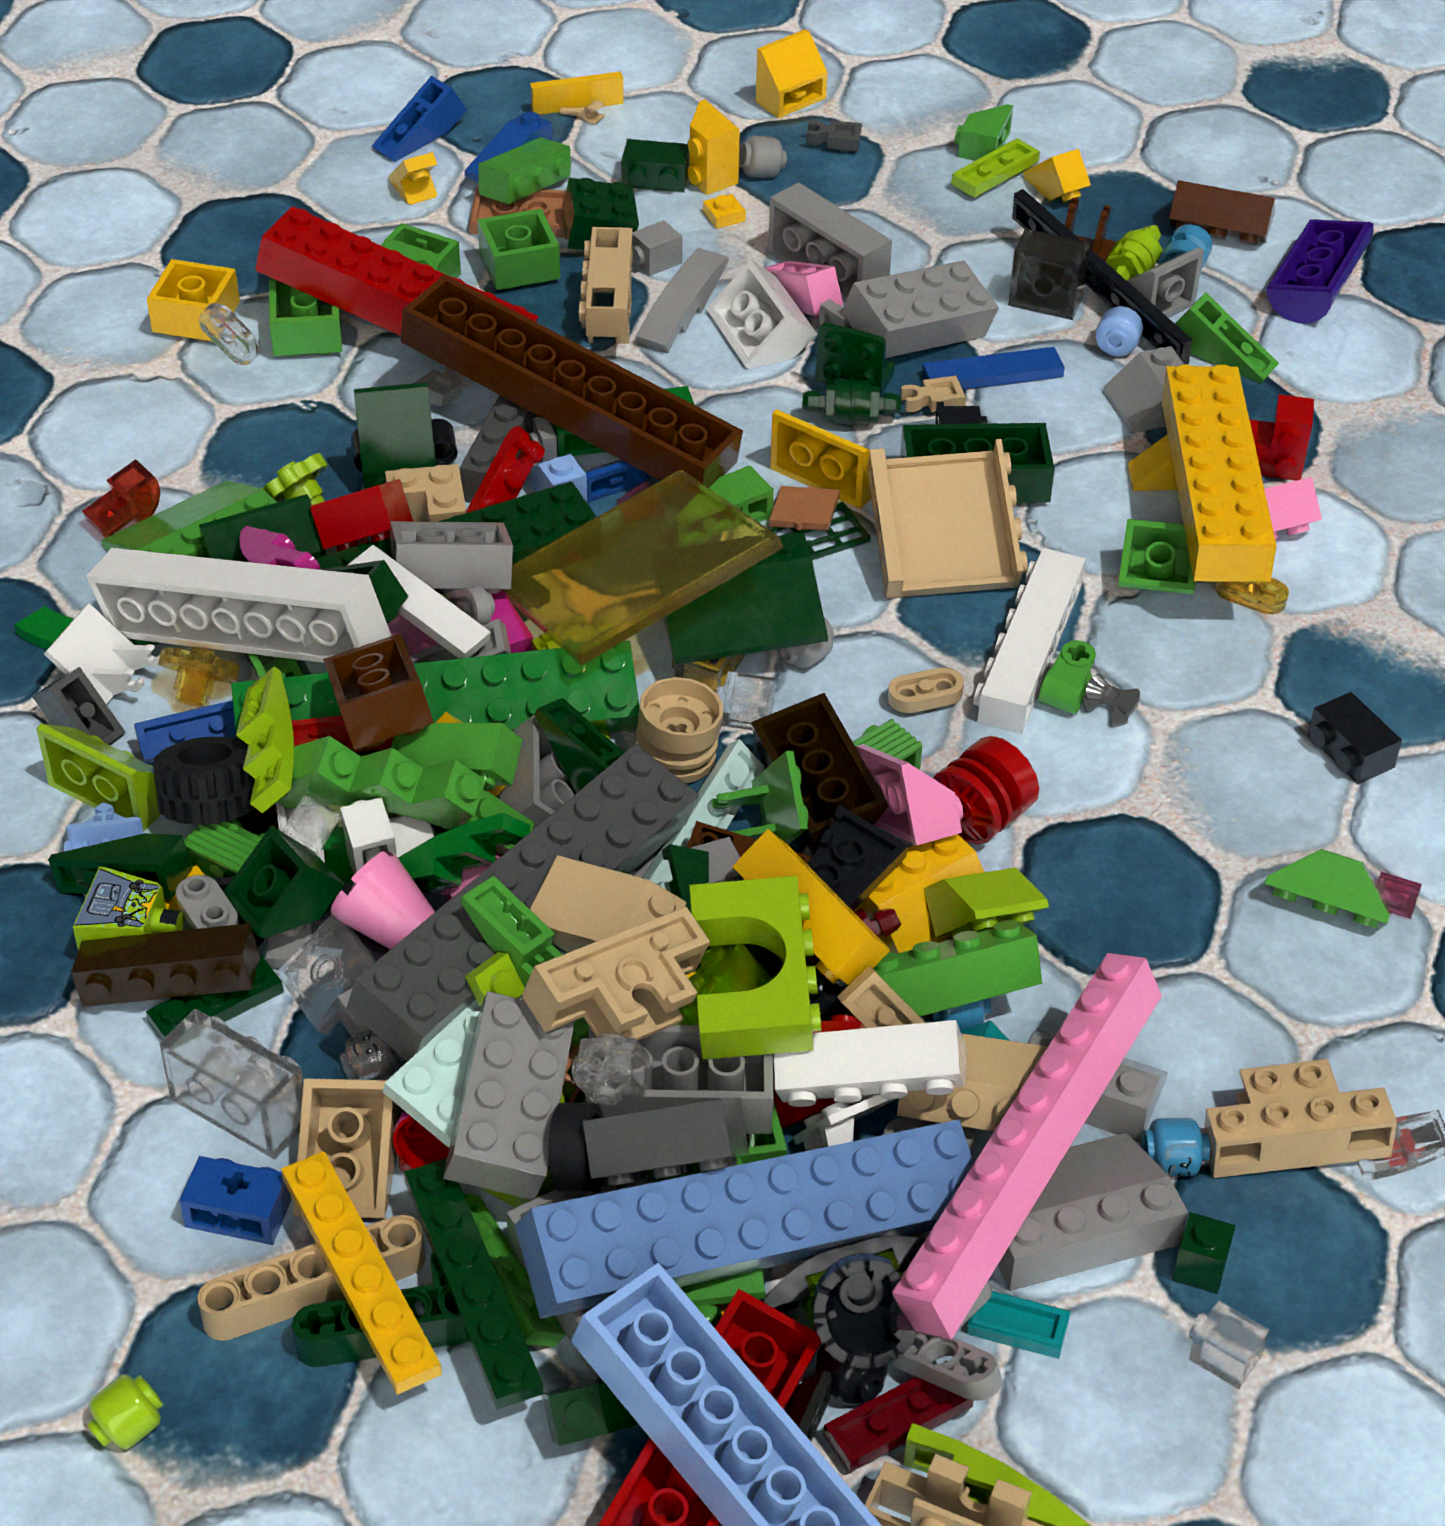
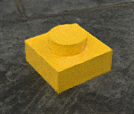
(724, 211)

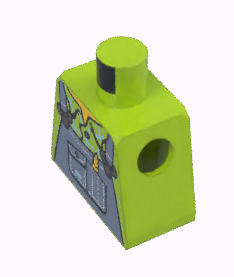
(124, 907)

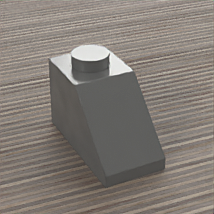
(77, 704)

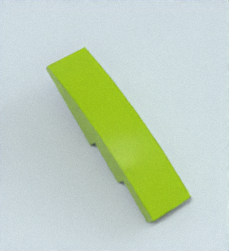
(269, 734)
(983, 1474)

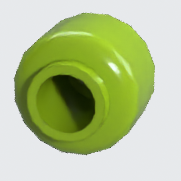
(124, 1411)

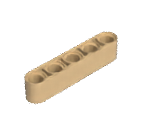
(291, 1282)

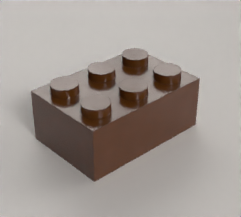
(378, 692)

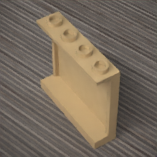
(946, 522)

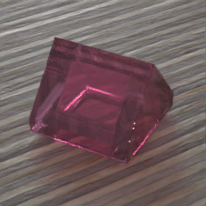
(1399, 894)

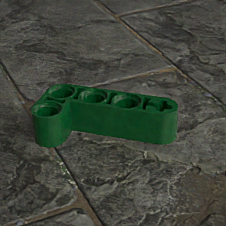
(330, 1333)

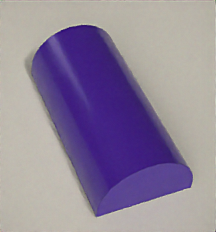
(1317, 268)

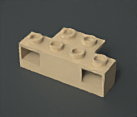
(607, 270)
(622, 982)
(1297, 1120)
(943, 1500)

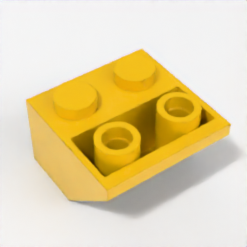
(790, 74)

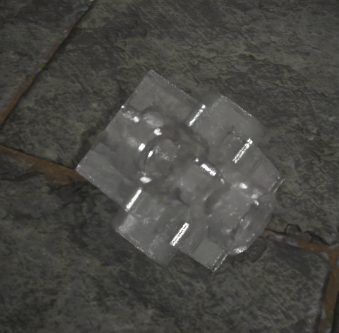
(611, 1068)

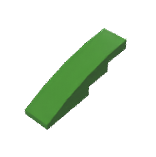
(515, 930)

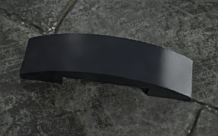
(793, 1288)

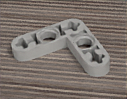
(952, 1375)

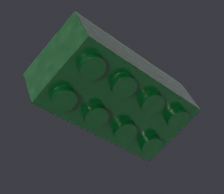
(1026, 442)

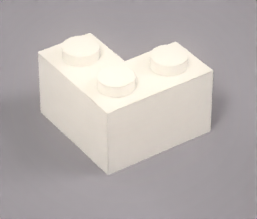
(371, 832)

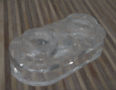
(229, 334)

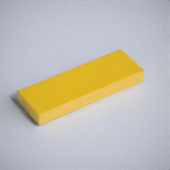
(576, 92)

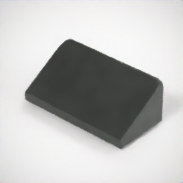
(810, 1403)

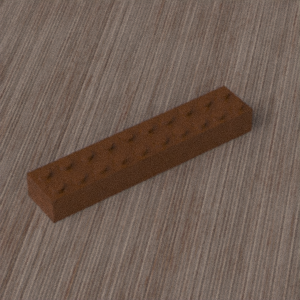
(568, 384)

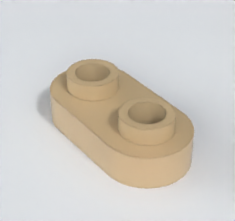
(925, 690)

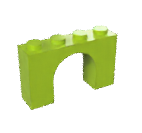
(780, 1012)

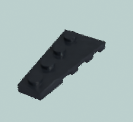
(855, 857)

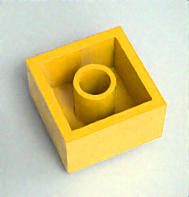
(184, 294)

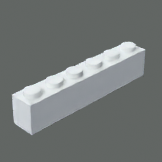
(1030, 640)

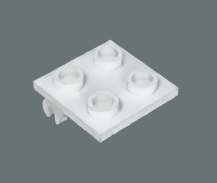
(101, 654)
(836, 1122)

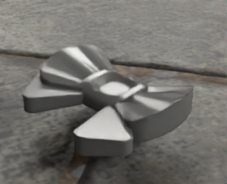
(1123, 701)

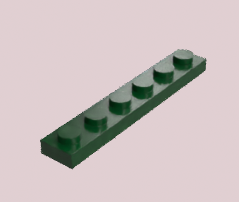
(474, 1286)

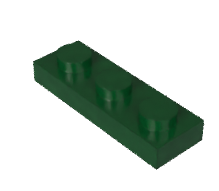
(224, 1005)

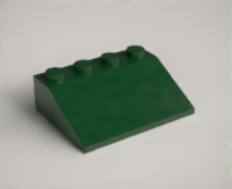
(755, 611)

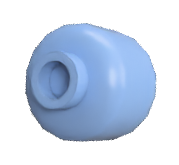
(1119, 327)

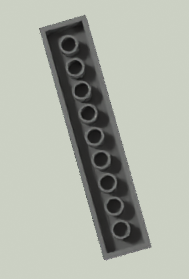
(607, 824)

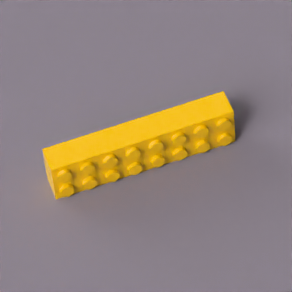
(1218, 475)

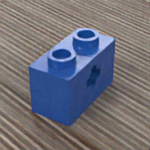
(235, 1200)

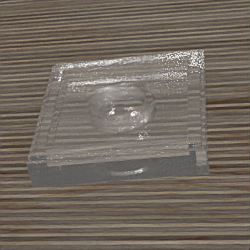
(323, 970)

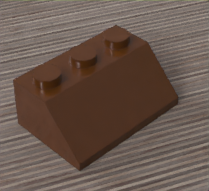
(1223, 212)

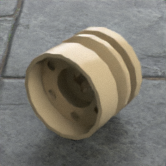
(680, 726)

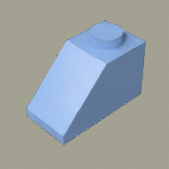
(558, 472)

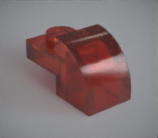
(132, 497)

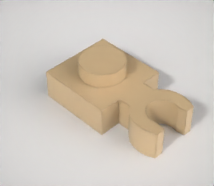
(933, 391)

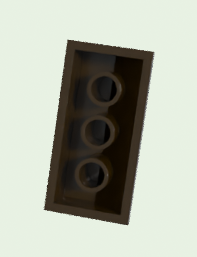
(827, 762)

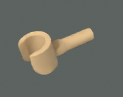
(589, 113)

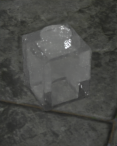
(746, 699)
(312, 823)
(1227, 1343)

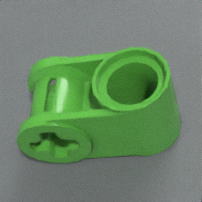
(1067, 680)

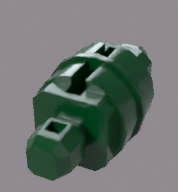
(851, 402)

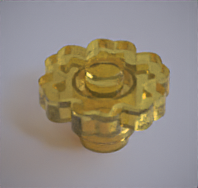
(197, 673)

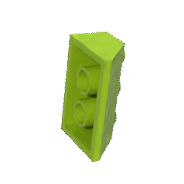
(98, 773)

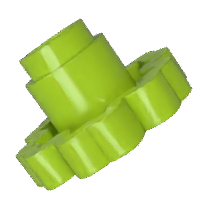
(298, 479)

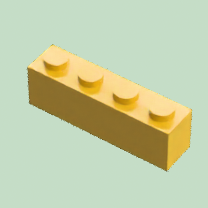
(838, 934)

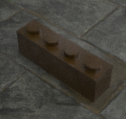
(166, 965)

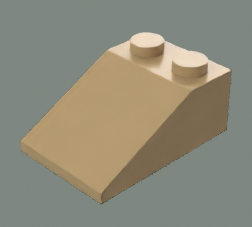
(594, 902)
(355, 1130)

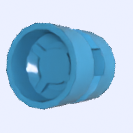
(1186, 239)

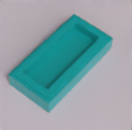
(1021, 1324)

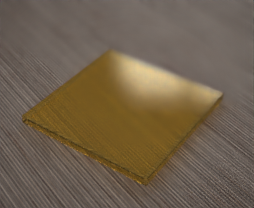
(636, 565)

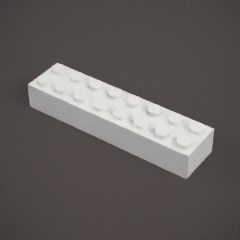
(237, 604)

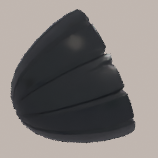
(858, 1312)

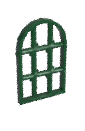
(834, 536)

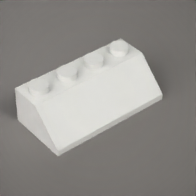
(874, 1062)

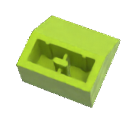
(982, 900)

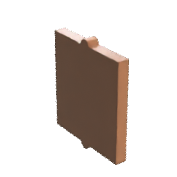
(804, 508)

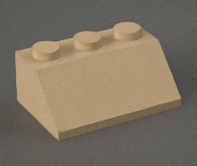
(993, 1079)

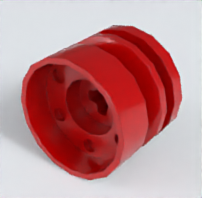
(993, 787)

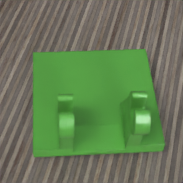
(779, 800)

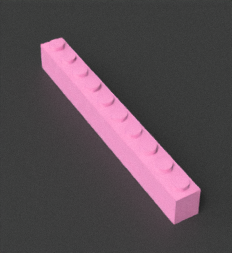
(1027, 1147)

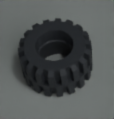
(203, 781)

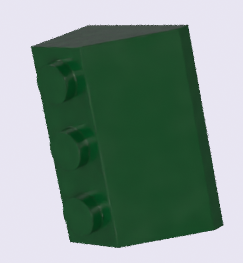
(289, 517)

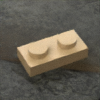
(876, 1002)

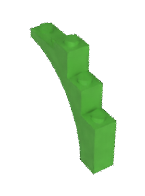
(436, 794)

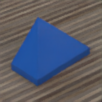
(612, 479)

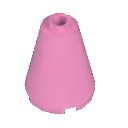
(383, 901)

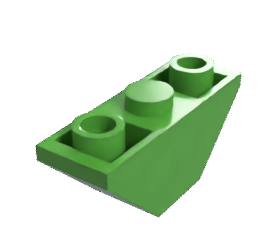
(1332, 884)

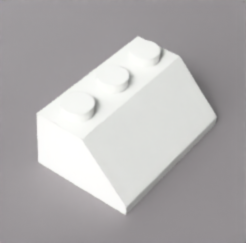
(760, 318)

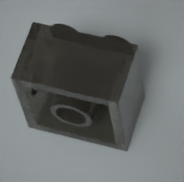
(1048, 274)

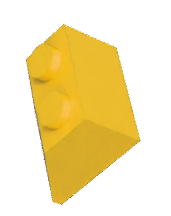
(713, 150)

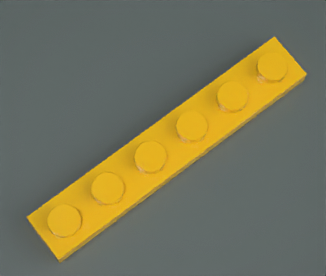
(361, 1273)

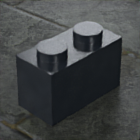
(1354, 738)

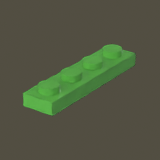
(514, 1280)

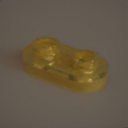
(1258, 596)

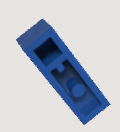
(421, 121)
(513, 134)

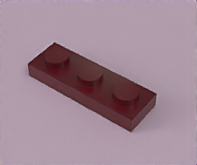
(886, 1420)

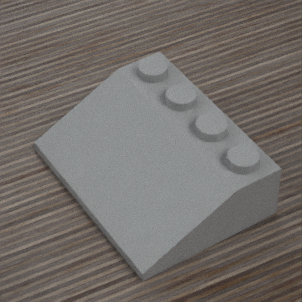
(1095, 1211)

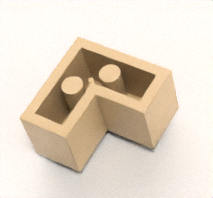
(431, 491)

